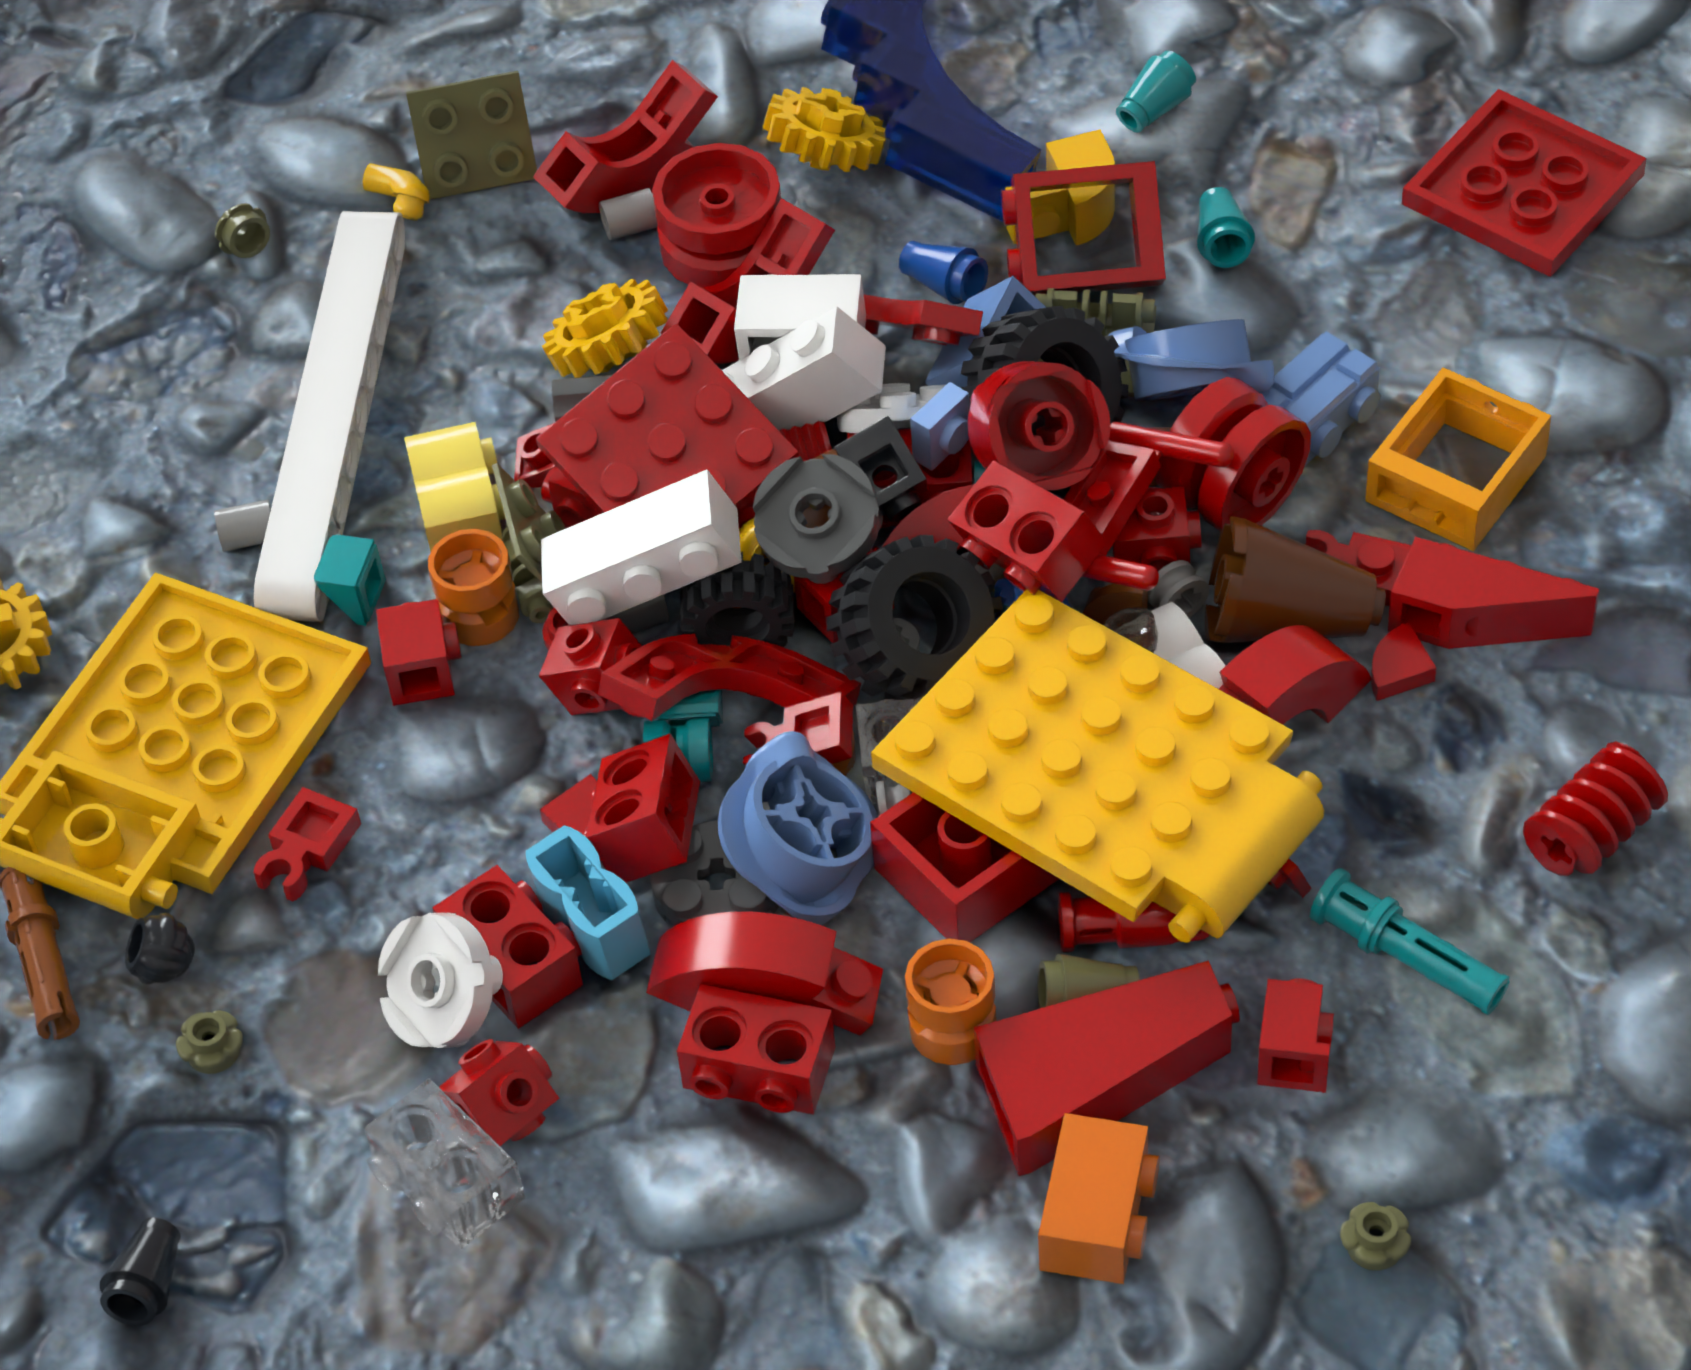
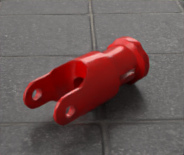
(1091, 922)

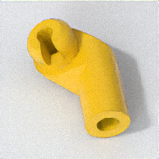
(398, 183)

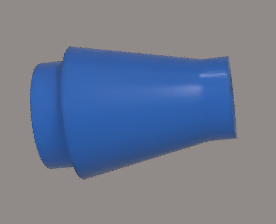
(946, 270)

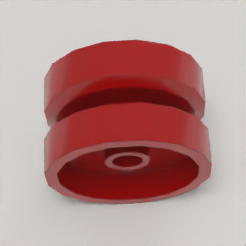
(712, 209)
(1267, 458)

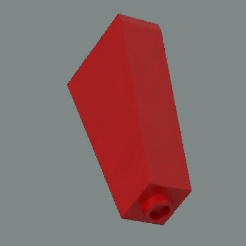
(1100, 1055)

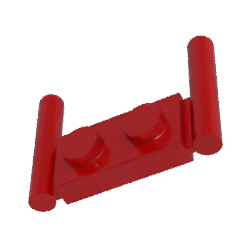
(1119, 482)

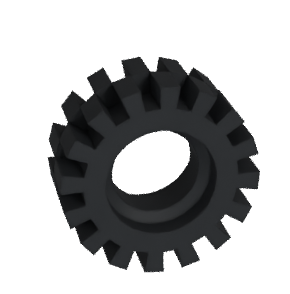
(760, 589)

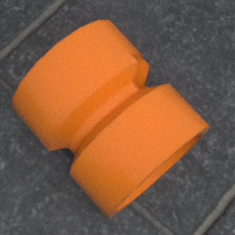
(474, 585)
(947, 996)

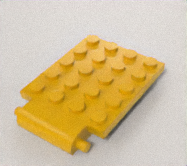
(171, 747)
(1107, 768)

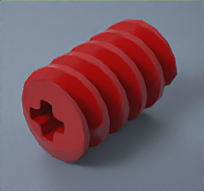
(1595, 811)

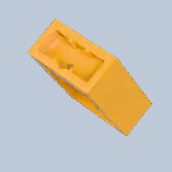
(1435, 499)

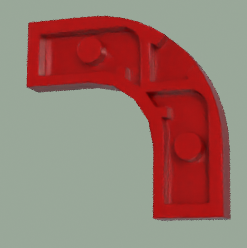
(929, 320)
(677, 667)

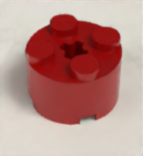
(1073, 430)

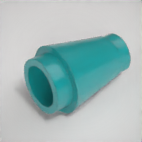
(1157, 90)
(1223, 229)

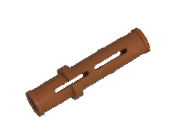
(33, 933)

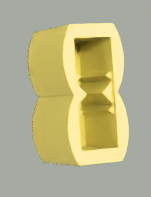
(454, 481)

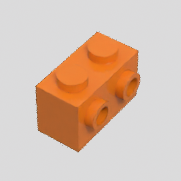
(1095, 1199)

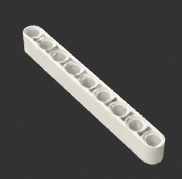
(330, 413)

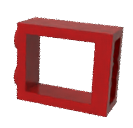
(1145, 223)

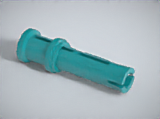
(1381, 926)

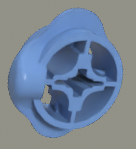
(1189, 359)
(791, 844)

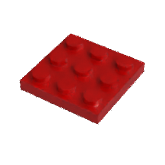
(1524, 182)
(661, 423)

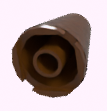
(1279, 583)

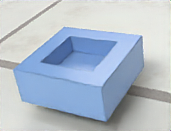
(940, 426)

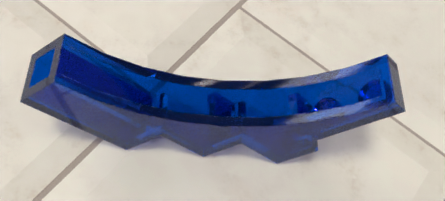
(930, 121)

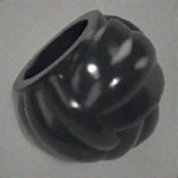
(158, 949)

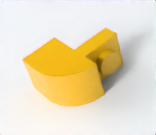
(1081, 209)

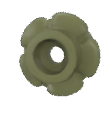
(242, 231)
(213, 1054)
(1374, 1251)

